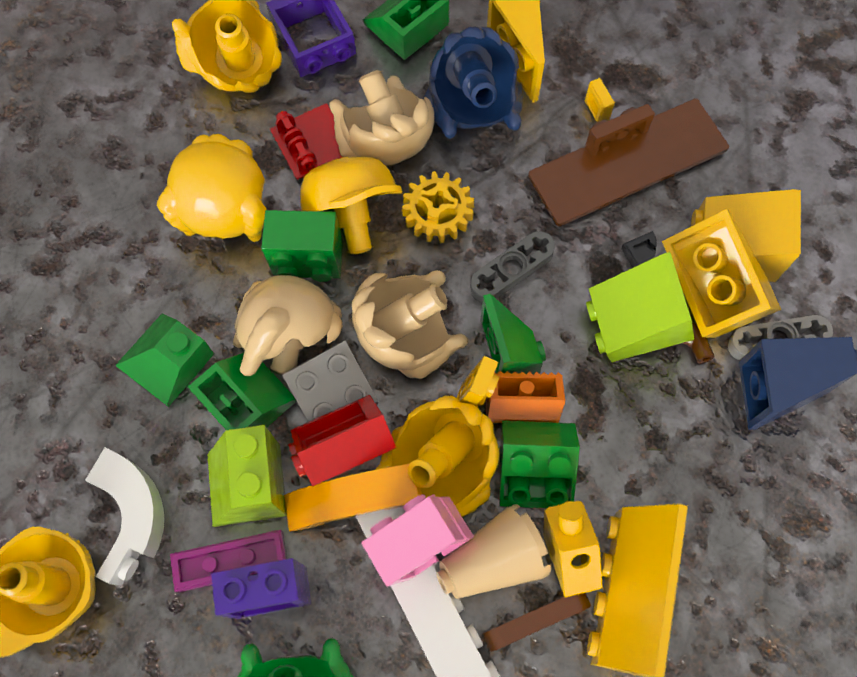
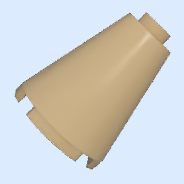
(497, 557)

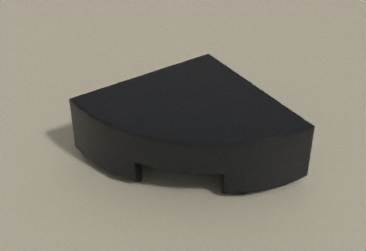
(640, 249)

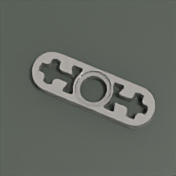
(790, 327)

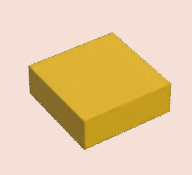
(599, 100)

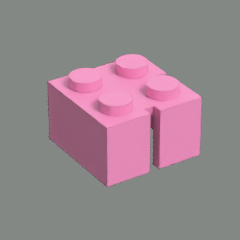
(412, 541)

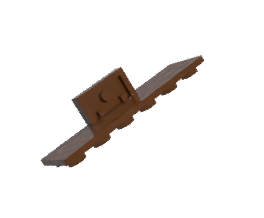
(626, 158)

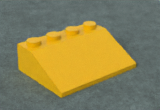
(638, 589)

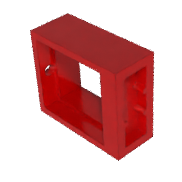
(340, 440)

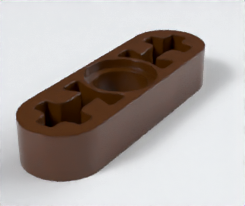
(535, 621)

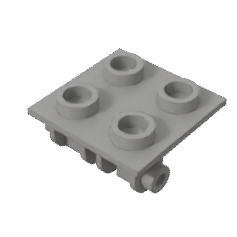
(328, 382)

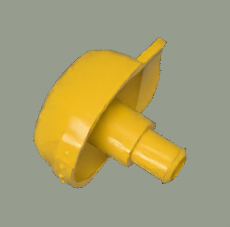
(344, 187)
(43, 587)

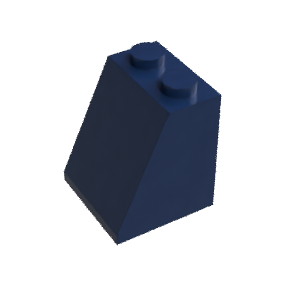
(792, 373)

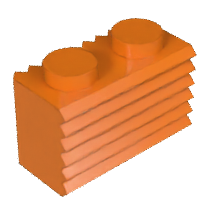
(526, 398)

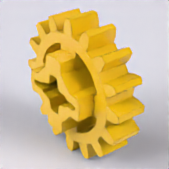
(440, 220)

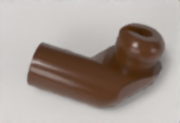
(700, 346)

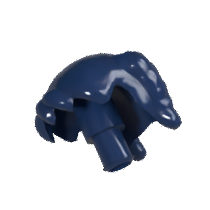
(475, 82)

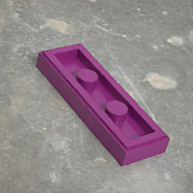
(194, 567)

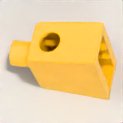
(566, 536)

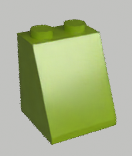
(640, 310)
(246, 477)

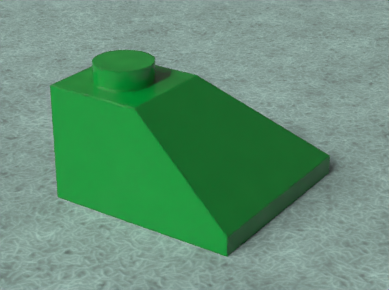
(510, 339)
(166, 358)

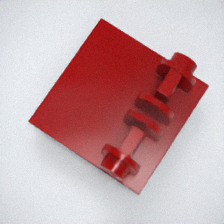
(306, 139)

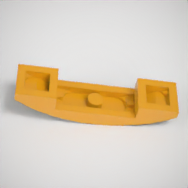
(349, 497)

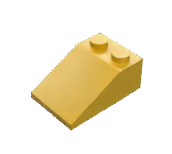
(520, 26)
(720, 276)

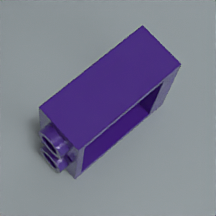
(287, 13)
(275, 588)

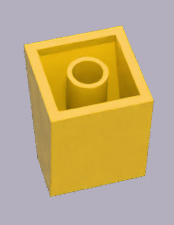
(767, 222)

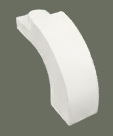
(140, 512)

